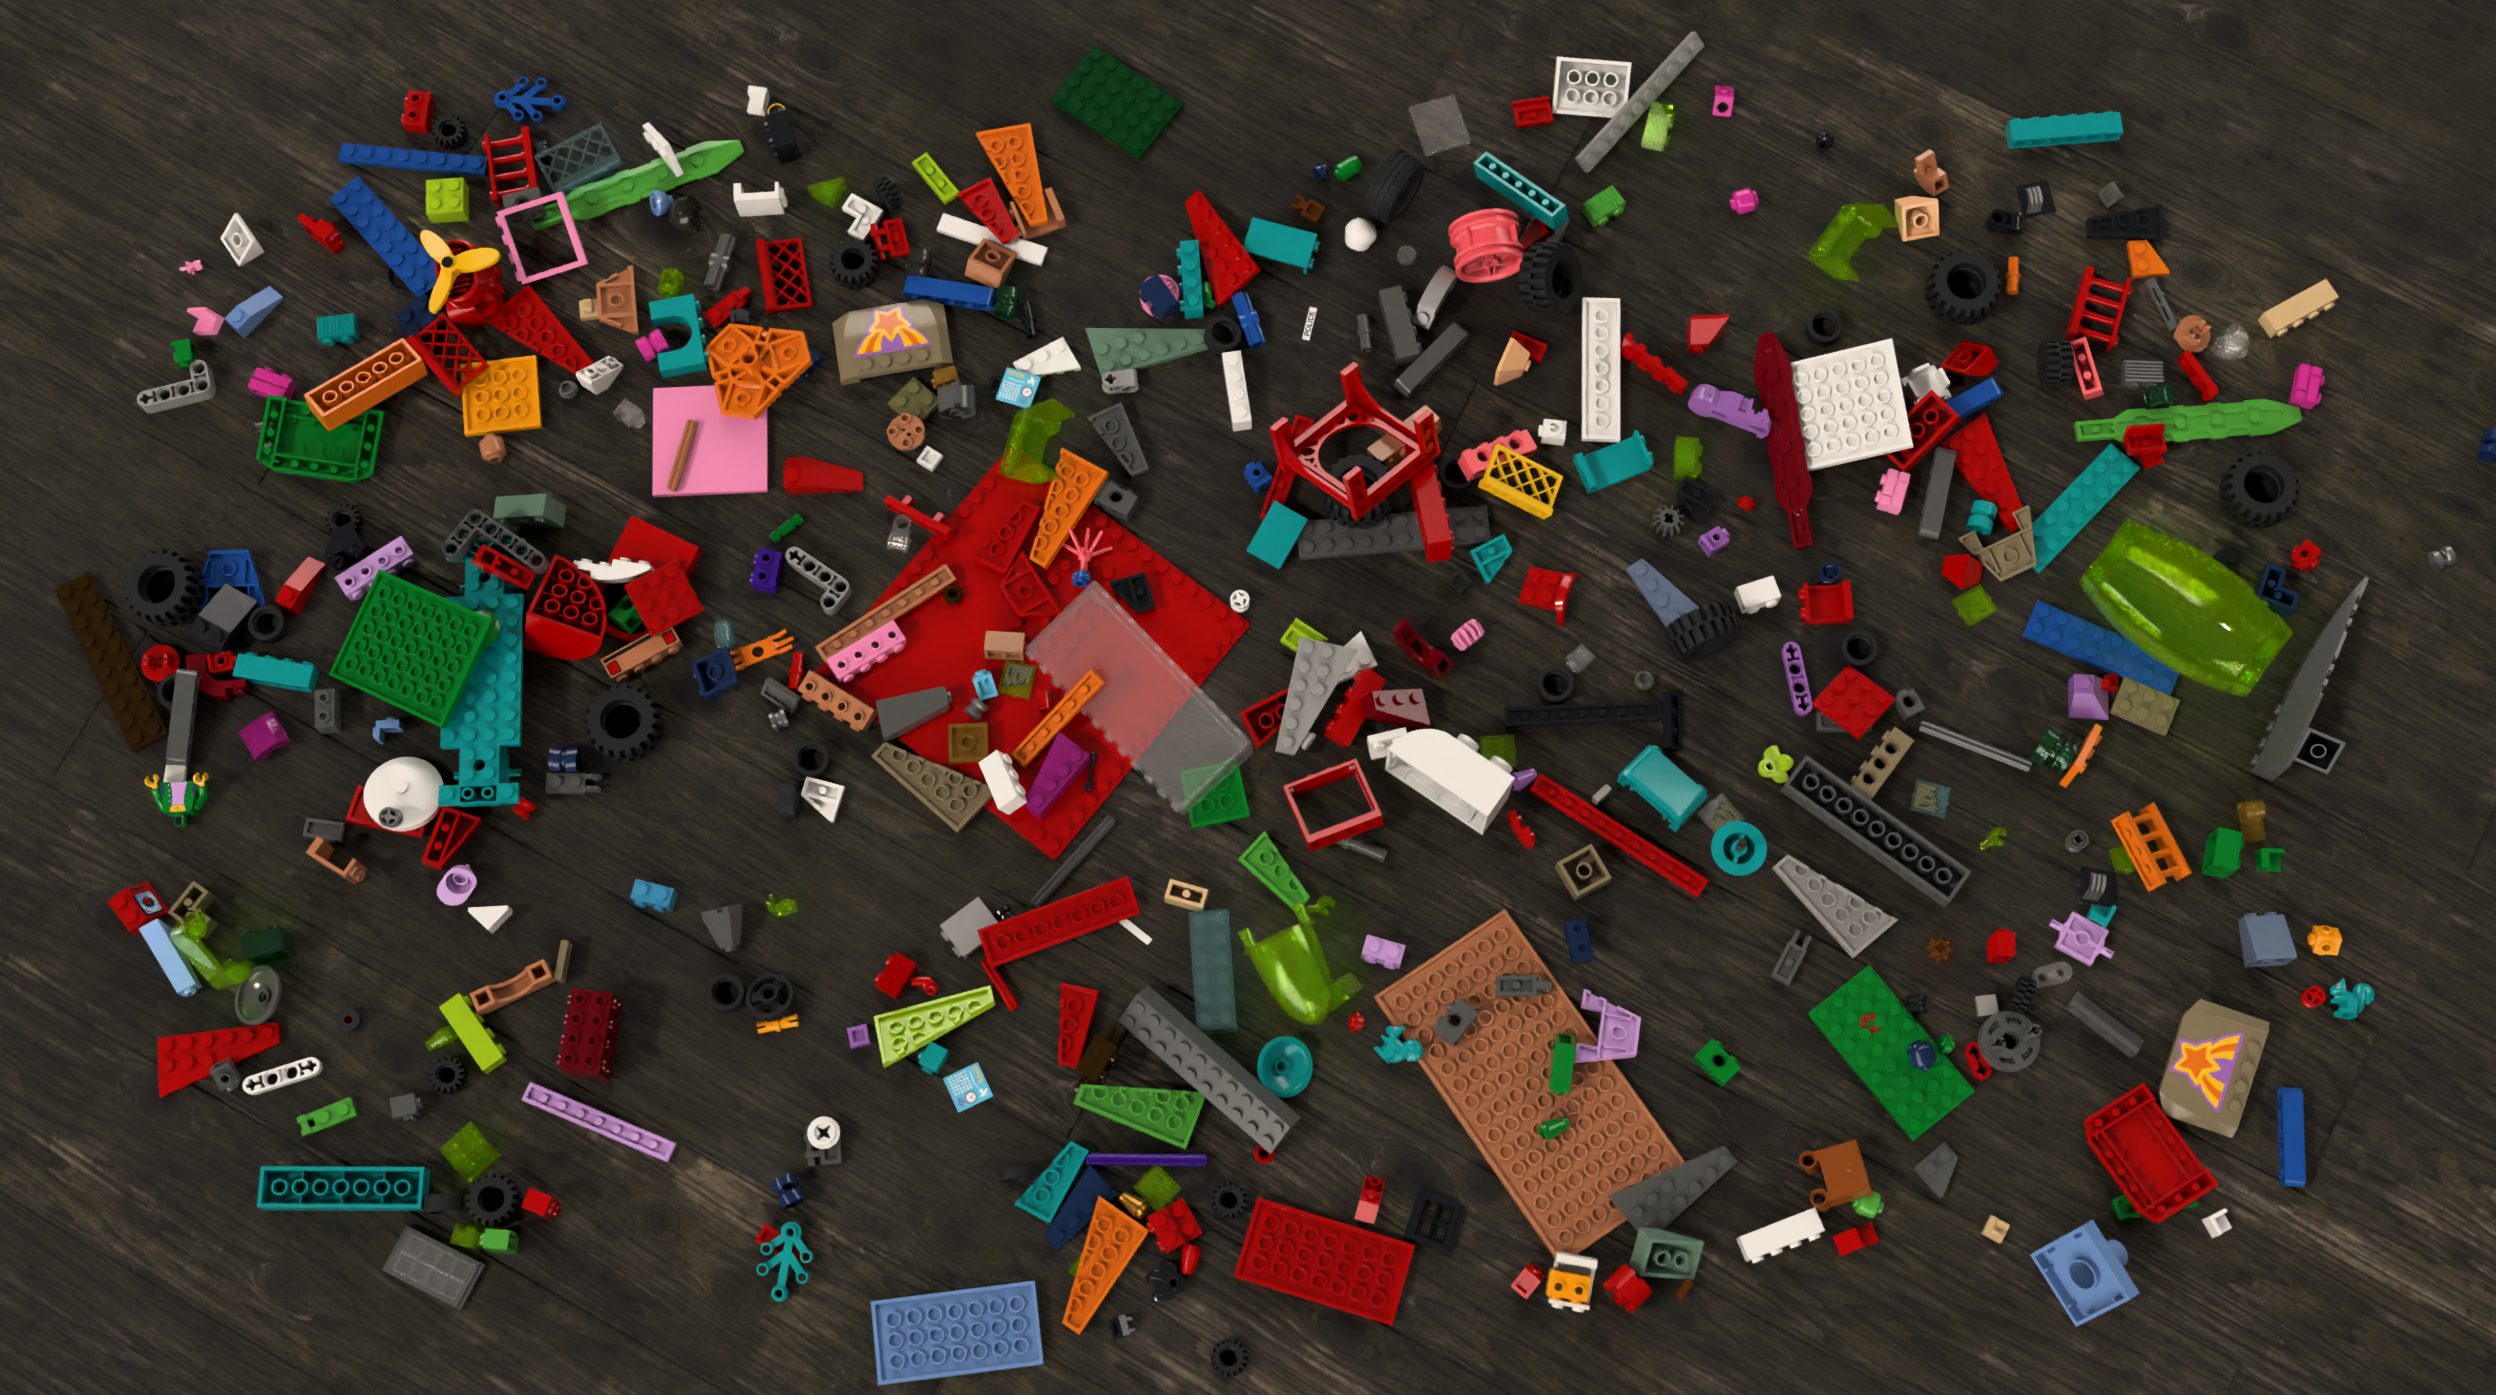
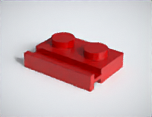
(1532, 112)

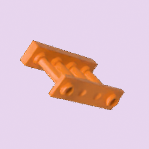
(2140, 853)

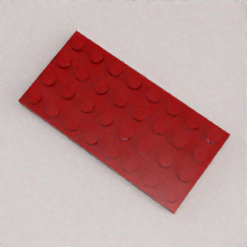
(1324, 1261)

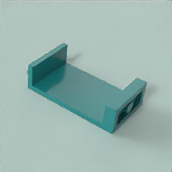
(1281, 243)
(1614, 463)

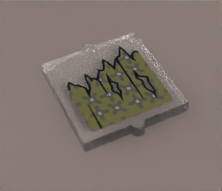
(1718, 813)

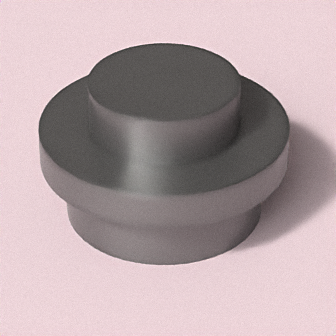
(568, 389)
(1644, 680)

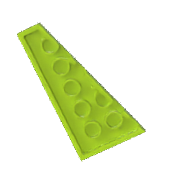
(917, 1025)

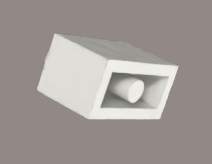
(1757, 595)

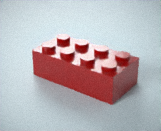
(1928, 425)

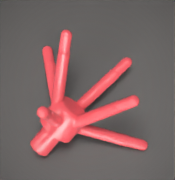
(1083, 553)

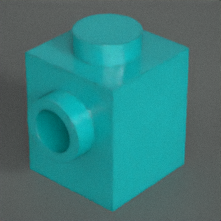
(932, 1058)

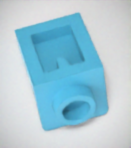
(984, 685)

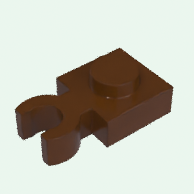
(1309, 210)

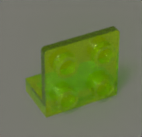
(469, 1152)

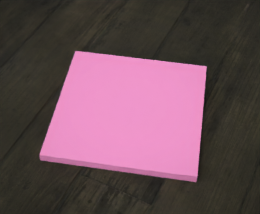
(725, 452)

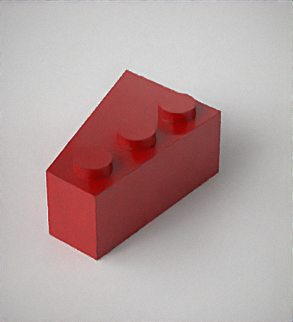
(449, 837)

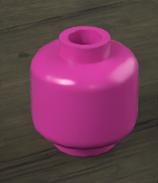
(1744, 201)

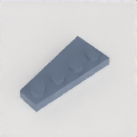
(1661, 594)

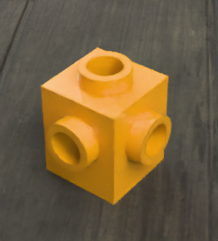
(2324, 940)

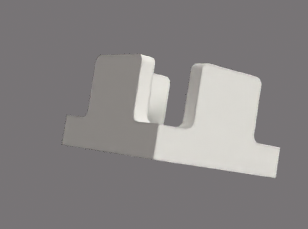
(1924, 379)

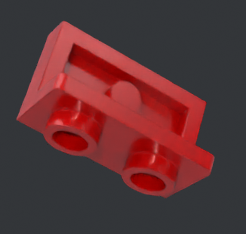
(2145, 439)

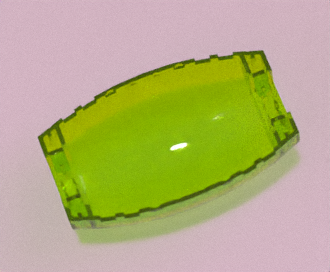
(2184, 609)

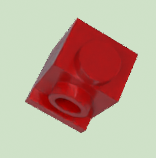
(219, 670)

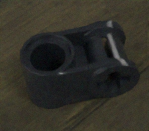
(2008, 223)

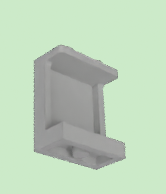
(963, 927)

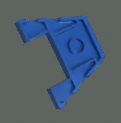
(232, 568)

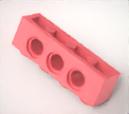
(1474, 468)

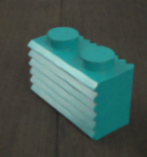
(338, 329)

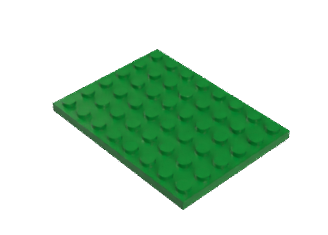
(412, 648)

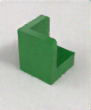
(2268, 859)

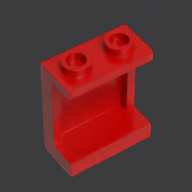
(1826, 604)

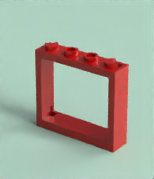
(1345, 829)

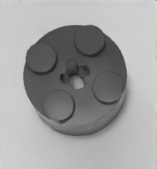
(956, 401)

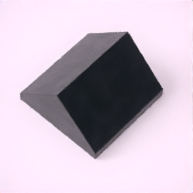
(2319, 750)

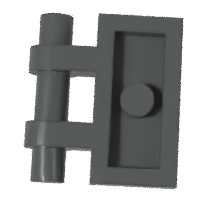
(828, 1156)

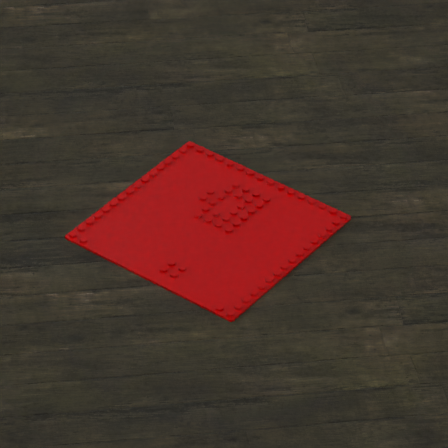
(949, 640)

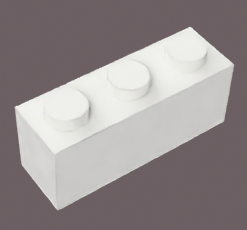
(1003, 782)

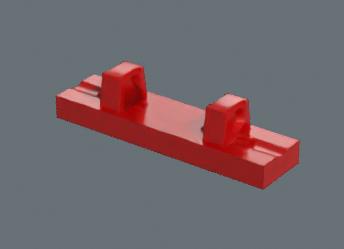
(933, 525)

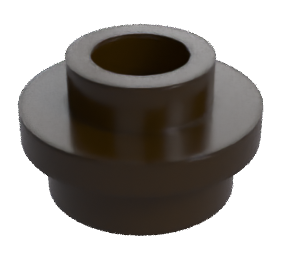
(949, 591)

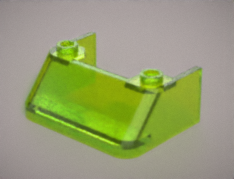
(1846, 234)
(1028, 441)

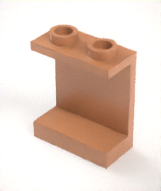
(1054, 215)
(321, 851)

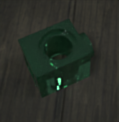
(2159, 396)

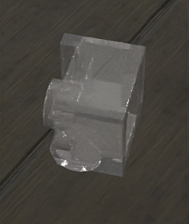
(630, 414)

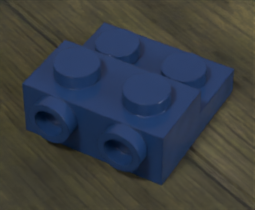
(417, 317)
(715, 673)

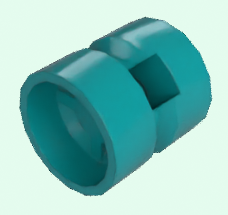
(1982, 517)

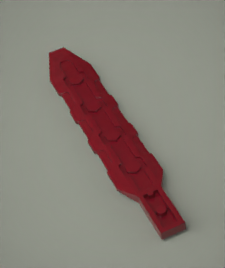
(1785, 439)

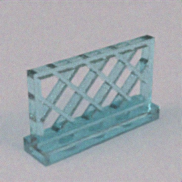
(586, 174)

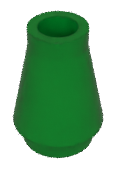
(1552, 1128)

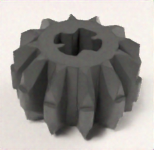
(1671, 514)

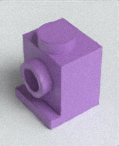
(1712, 546)

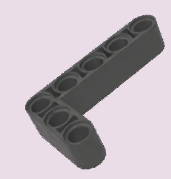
(498, 538)

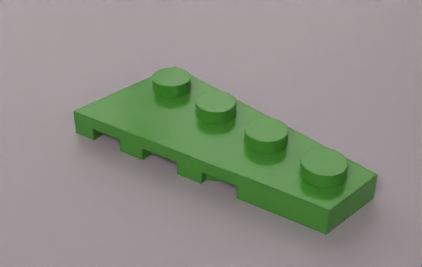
(1270, 868)

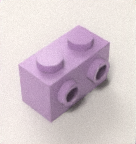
(1382, 952)

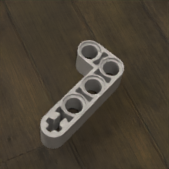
(153, 399)
(816, 577)

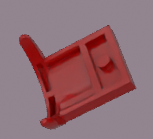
(1548, 591)

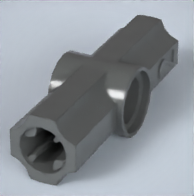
(720, 262)

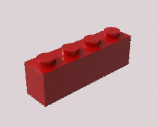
(1350, 712)

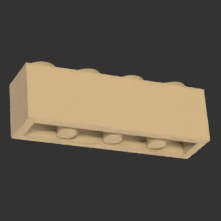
(2298, 308)

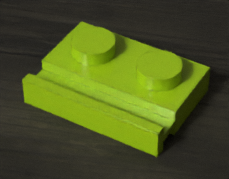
(1297, 630)

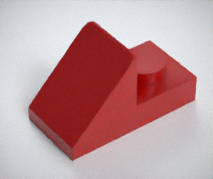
(1855, 1239)

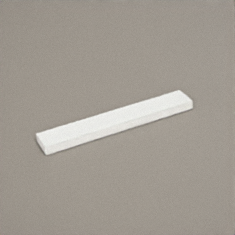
(975, 233)

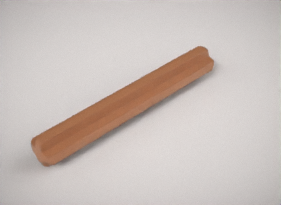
(682, 454)

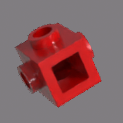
(2306, 556)

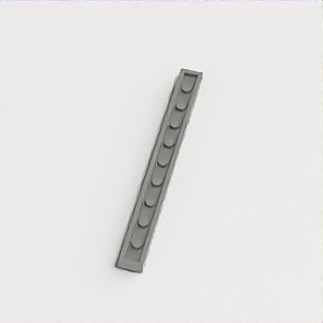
(1639, 102)

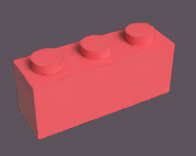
(2086, 369)

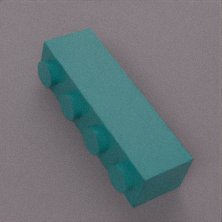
(275, 672)

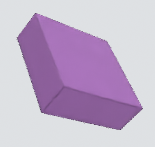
(858, 1036)

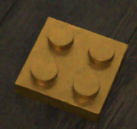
(967, 742)

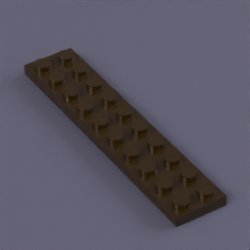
(112, 662)

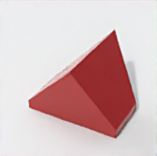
(1962, 570)

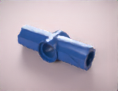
(1248, 320)

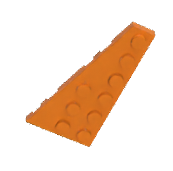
(1015, 160)
(1065, 504)
(1107, 1250)

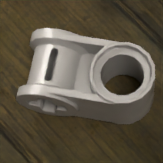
(1122, 381)

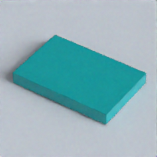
(1277, 535)

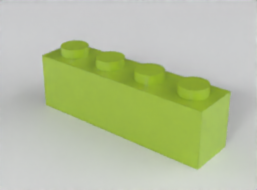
(473, 1033)

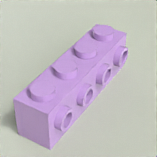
(389, 559)

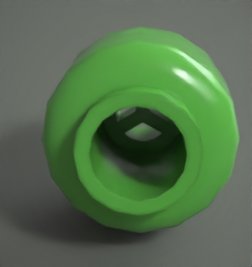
(1869, 1205)

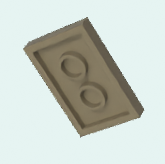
(2144, 706)

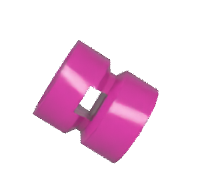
(652, 345)

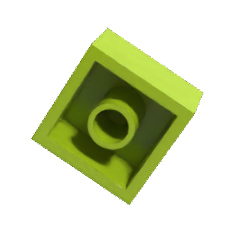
(447, 200)

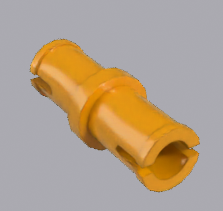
(778, 1025)

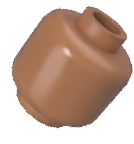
(492, 448)

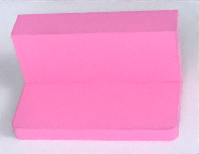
(208, 321)

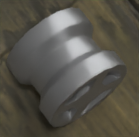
(976, 709)
(778, 719)
(386, 816)

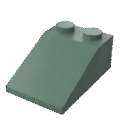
(1665, 1254)

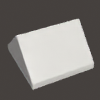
(241, 241)

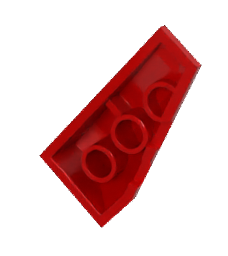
(813, 476)

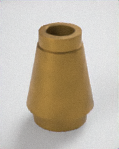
(1136, 1206)

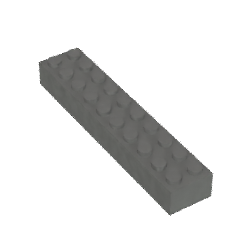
(1875, 831)
(1209, 1069)

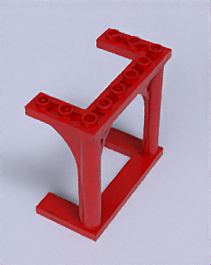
(1358, 401)

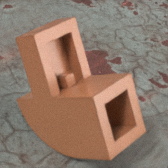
(1929, 175)

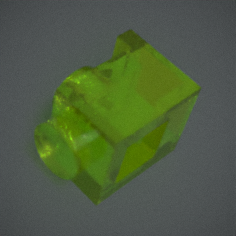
(667, 277)
(466, 1237)

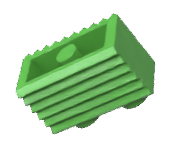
(1603, 206)
(500, 1241)

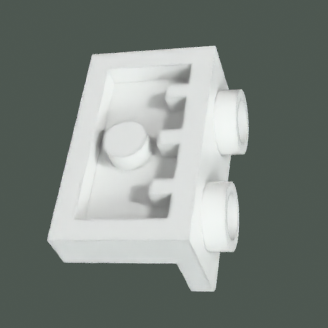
(1379, 743)

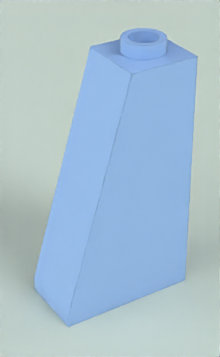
(170, 958)

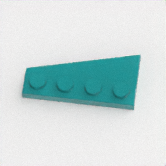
(1050, 1189)

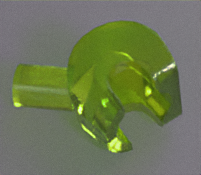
(1992, 838)
(1321, 905)

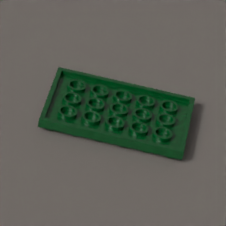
(1116, 102)

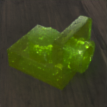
(2121, 860)
(784, 907)

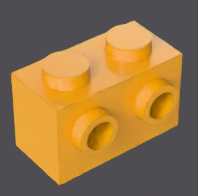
(1568, 1285)

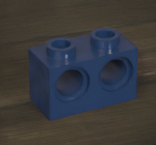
(1578, 941)

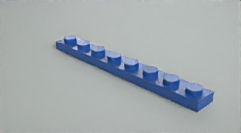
(413, 160)

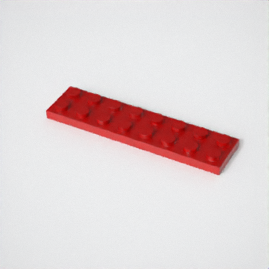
(1058, 921)

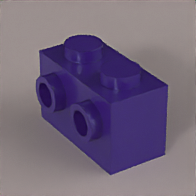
(767, 571)

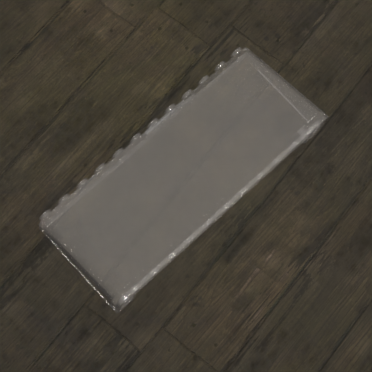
(1147, 700)

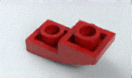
(1523, 834)

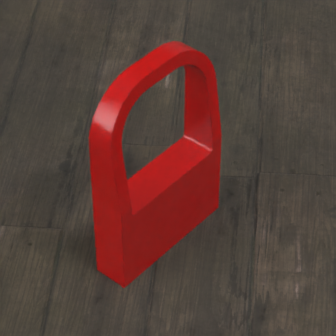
(650, 544)

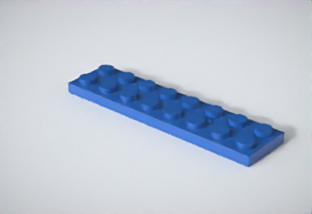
(386, 236)
(2096, 647)

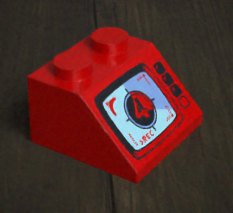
(138, 906)

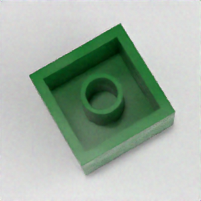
(2222, 853)

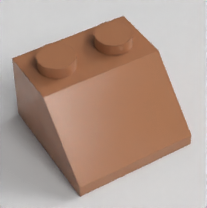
(990, 264)

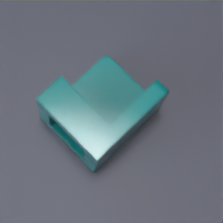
(2100, 915)

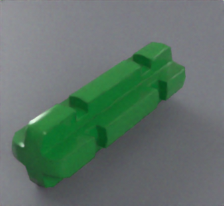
(786, 528)

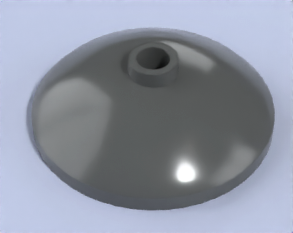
(258, 996)

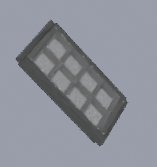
(433, 1267)

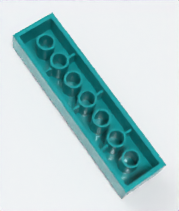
(343, 1188)

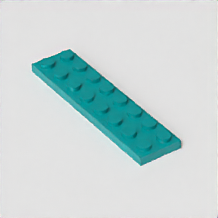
(2080, 503)

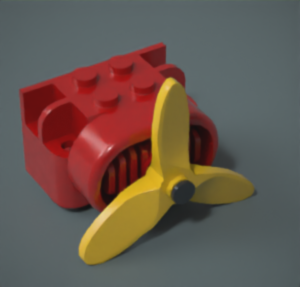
(465, 281)

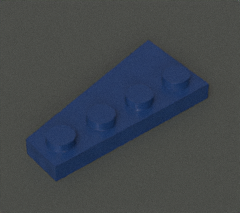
(1078, 1208)

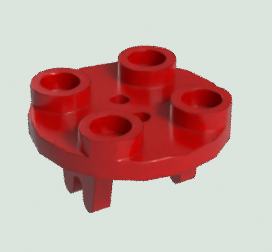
(151, 662)

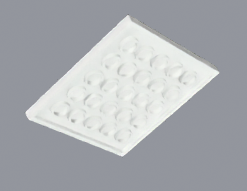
(1851, 405)

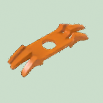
(769, 647)

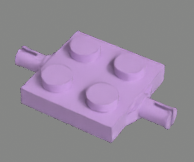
(2081, 939)

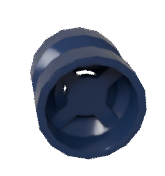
(1831, 570)

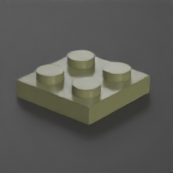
(915, 400)

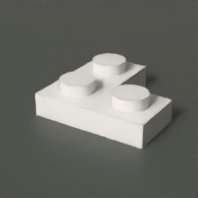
(865, 215)

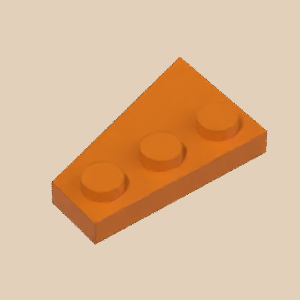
(2084, 752)

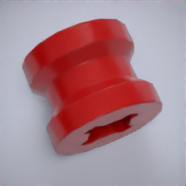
(524, 808)
(2317, 997)

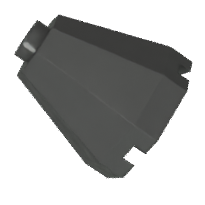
(725, 925)

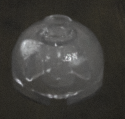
(2232, 344)

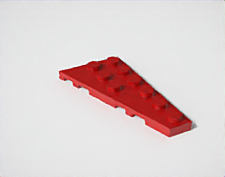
(190, 1056)

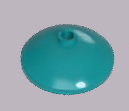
(1294, 1069)

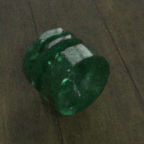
(2055, 750)

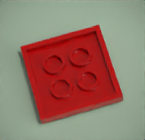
(664, 598)
(1853, 701)

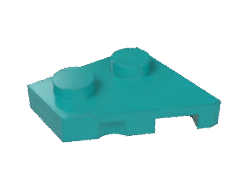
(1491, 556)

